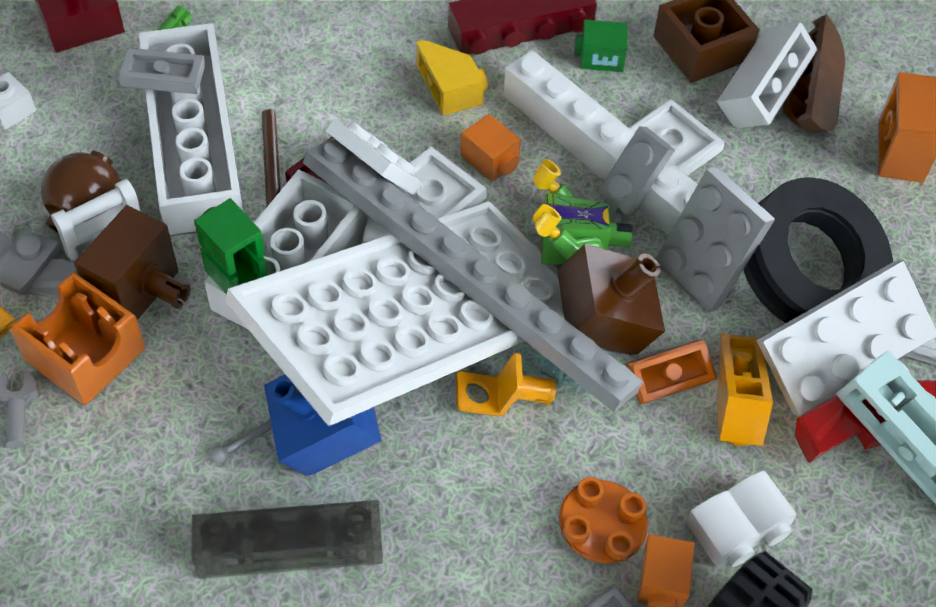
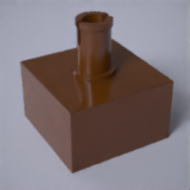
(134, 263)
(612, 298)

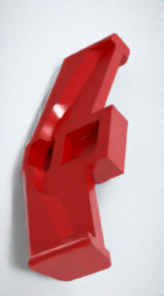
(834, 424)

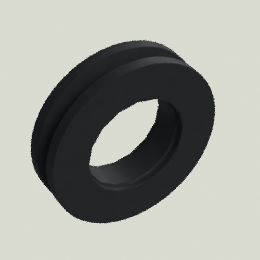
(836, 213)

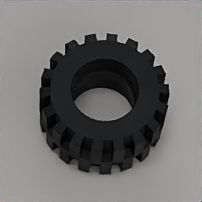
(763, 583)

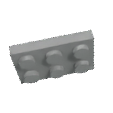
(714, 238)

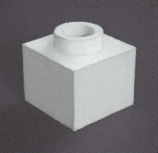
(14, 101)

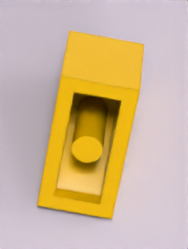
(450, 77)

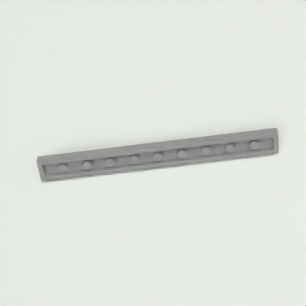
(475, 275)

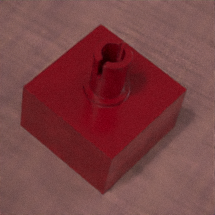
(79, 21)

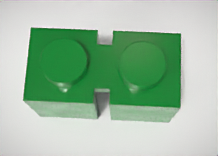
(230, 245)

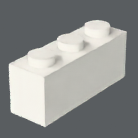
(767, 75)

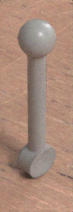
(220, 453)

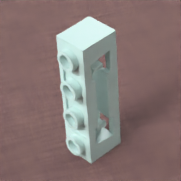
(910, 429)

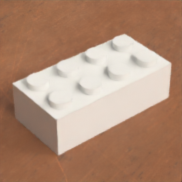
(299, 226)

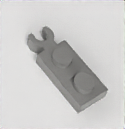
(634, 172)

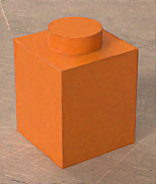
(490, 147)
(665, 572)

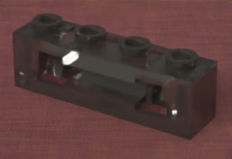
(286, 538)

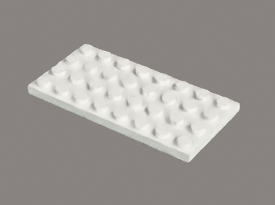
(385, 319)

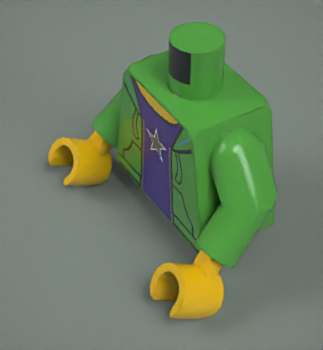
(571, 221)

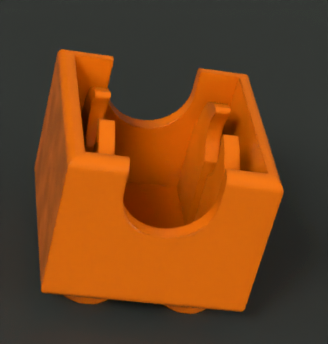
(81, 340)

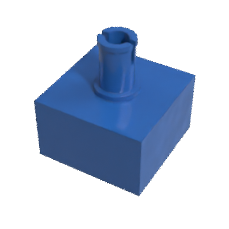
(305, 439)

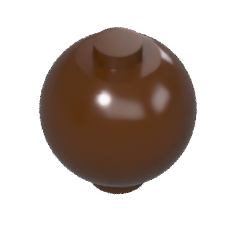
(75, 181)

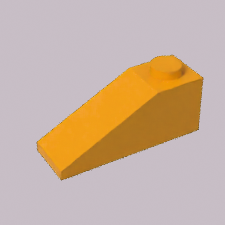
(743, 391)

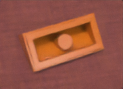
(673, 370)

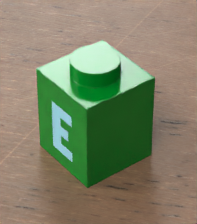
(602, 45)

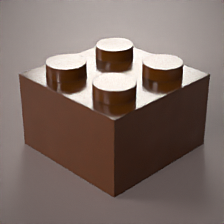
(705, 35)

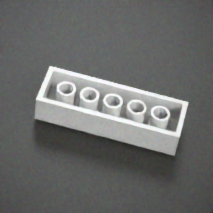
(191, 134)

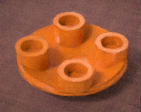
(603, 521)

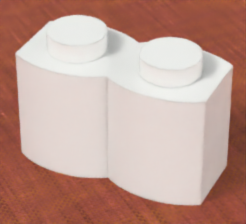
(741, 519)

